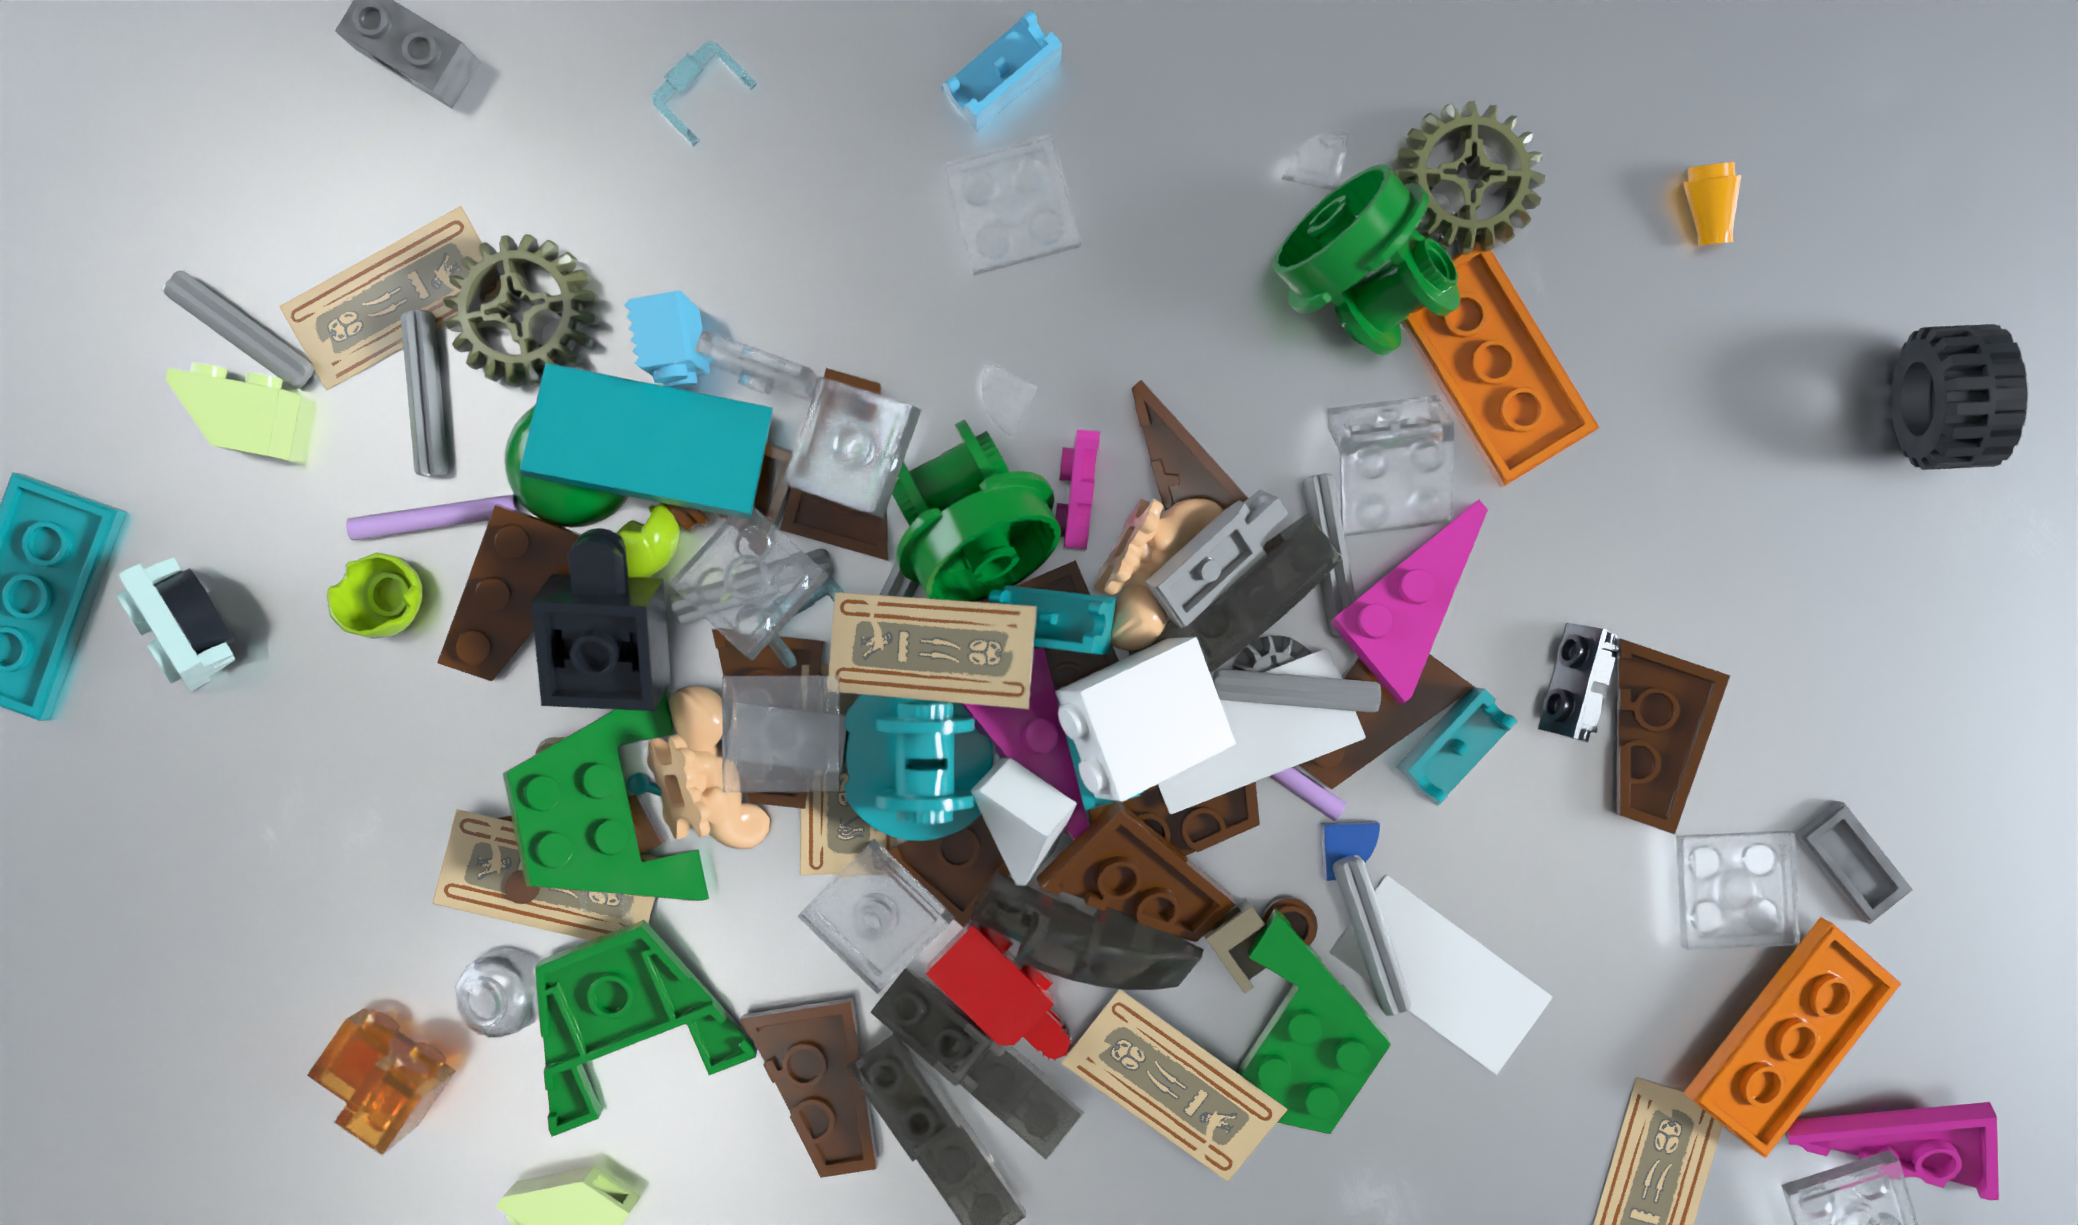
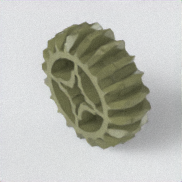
(1511, 175)
(508, 267)

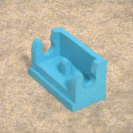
(1003, 71)

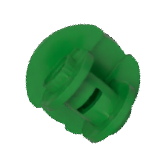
(1355, 234)
(973, 521)

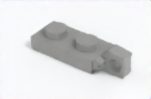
(1215, 557)

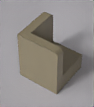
(1231, 941)

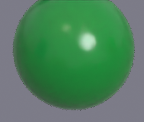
(554, 501)

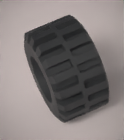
(1959, 396)

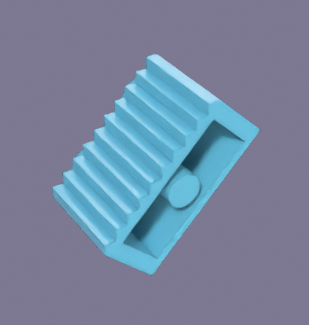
(666, 335)

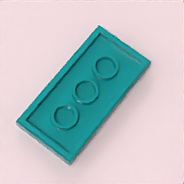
(646, 441)
(49, 576)

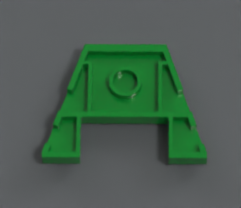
(577, 816)
(616, 996)
(1318, 1040)

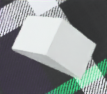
(1022, 816)

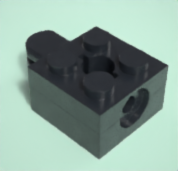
(581, 626)

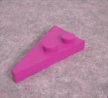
(1402, 613)
(1035, 738)
(1929, 1142)

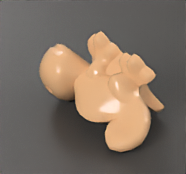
(1141, 551)
(692, 775)

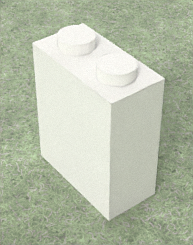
(1144, 718)

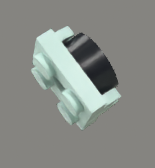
(182, 616)

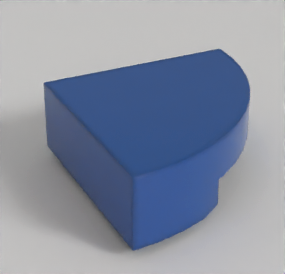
(1346, 840)

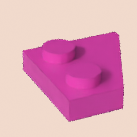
(1079, 470)

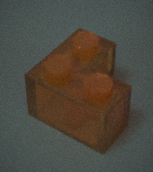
(381, 1078)

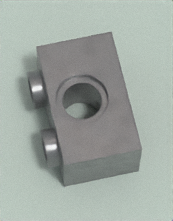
(409, 47)

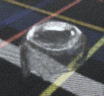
(498, 993)

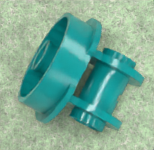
(914, 765)

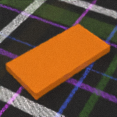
(1500, 371)
(1792, 1037)

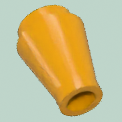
(1713, 201)

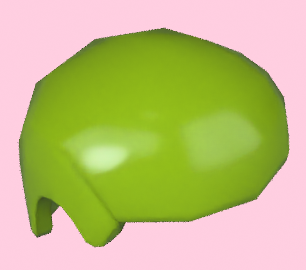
(650, 544)
(376, 596)

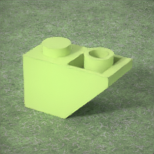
(236, 414)
(568, 1198)

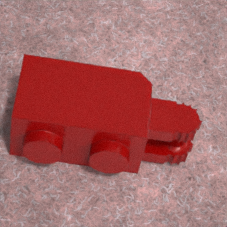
(998, 991)

